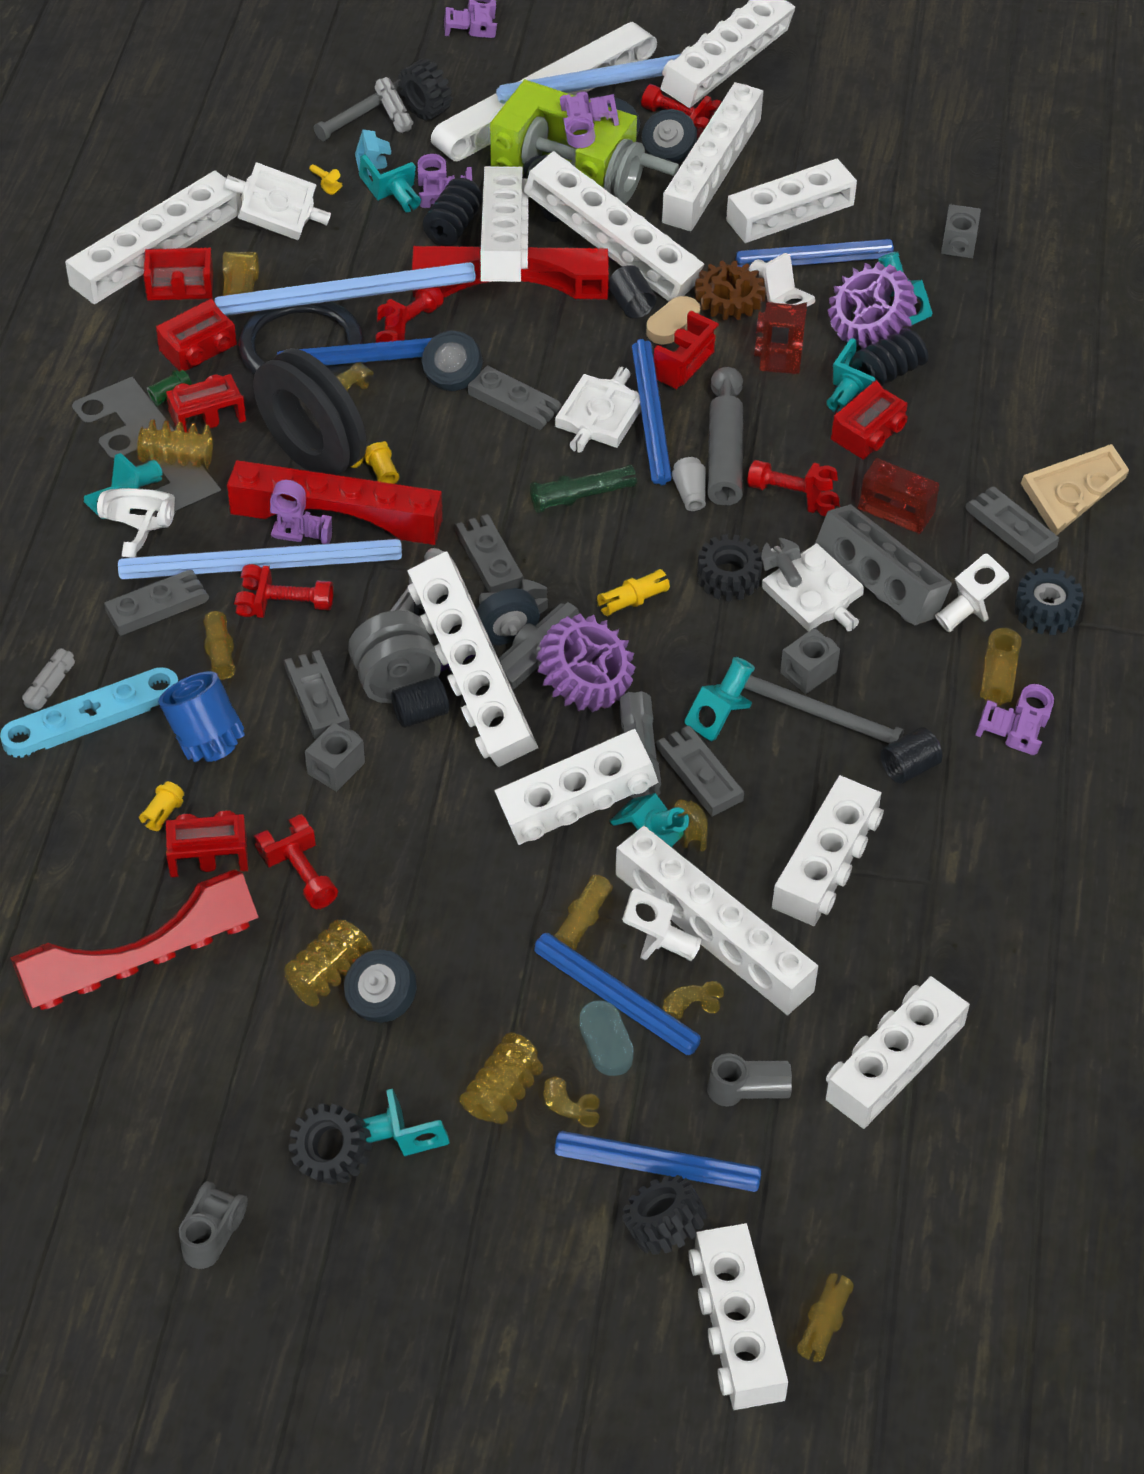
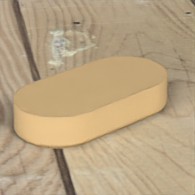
(669, 318)

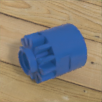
(202, 717)

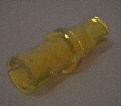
(219, 644)
(584, 911)
(825, 1317)

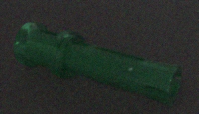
(567, 490)

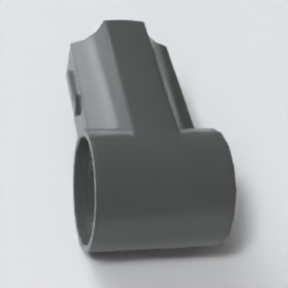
(749, 1079)

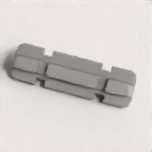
(393, 105)
(48, 679)

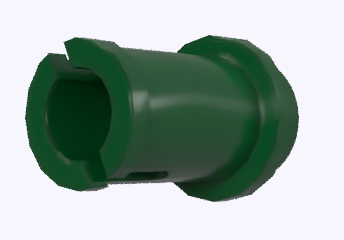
(158, 391)

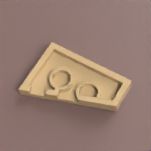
(1073, 486)

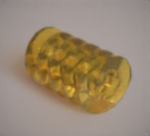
(175, 444)
(325, 960)
(502, 1079)

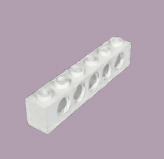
(725, 49)
(712, 157)
(504, 224)
(169, 225)
(612, 225)
(512, 736)
(720, 920)

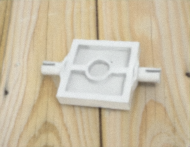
(277, 201)
(599, 410)
(822, 594)

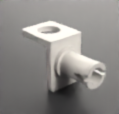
(780, 280)
(971, 593)
(660, 930)

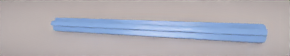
(594, 77)
(346, 289)
(274, 557)

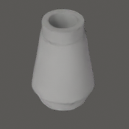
(690, 481)

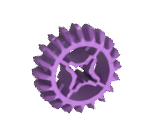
(870, 293)
(588, 644)

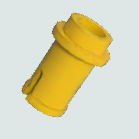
(379, 458)
(166, 800)

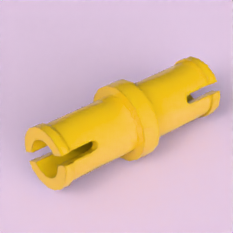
(633, 592)

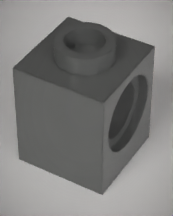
(961, 231)
(810, 660)
(335, 756)

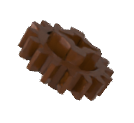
(730, 290)

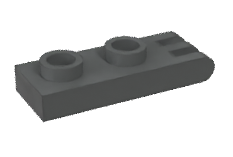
(513, 397)
(1013, 524)
(489, 554)
(155, 602)
(316, 693)
(700, 771)

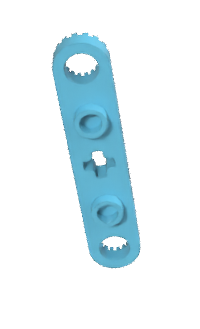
(70, 721)

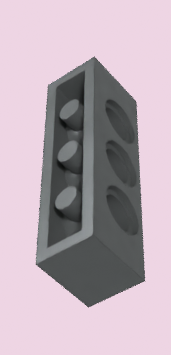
(883, 564)

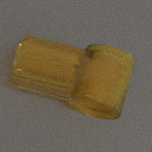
(239, 272)
(1000, 666)

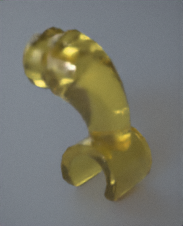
(355, 375)
(698, 823)
(681, 997)
(558, 1101)

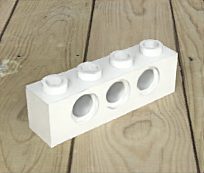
(791, 200)
(584, 770)
(837, 827)
(865, 1097)
(732, 1252)

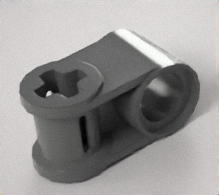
(212, 1218)

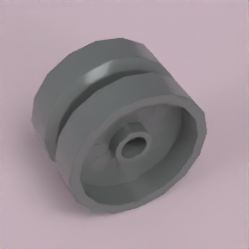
(392, 653)

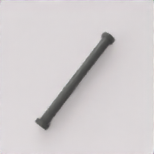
(324, 130)
(823, 710)

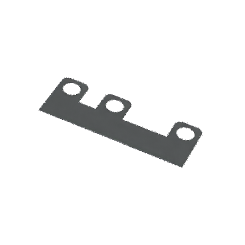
(136, 410)

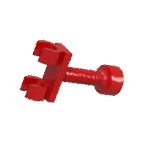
(654, 98)
(398, 314)
(815, 482)
(260, 579)
(319, 889)

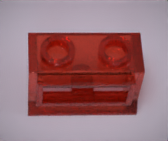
(781, 356)
(904, 489)

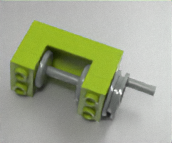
(534, 126)

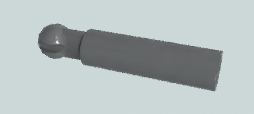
(725, 438)

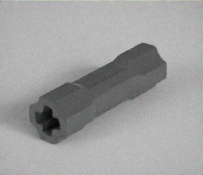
(638, 715)

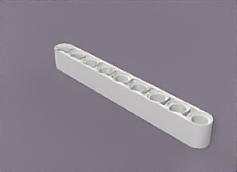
(470, 129)

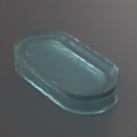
(606, 1038)

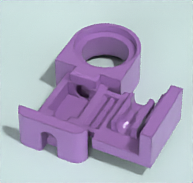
(473, 18)
(581, 116)
(434, 181)
(291, 515)
(1022, 723)

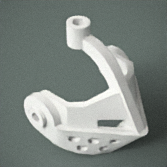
(116, 506)

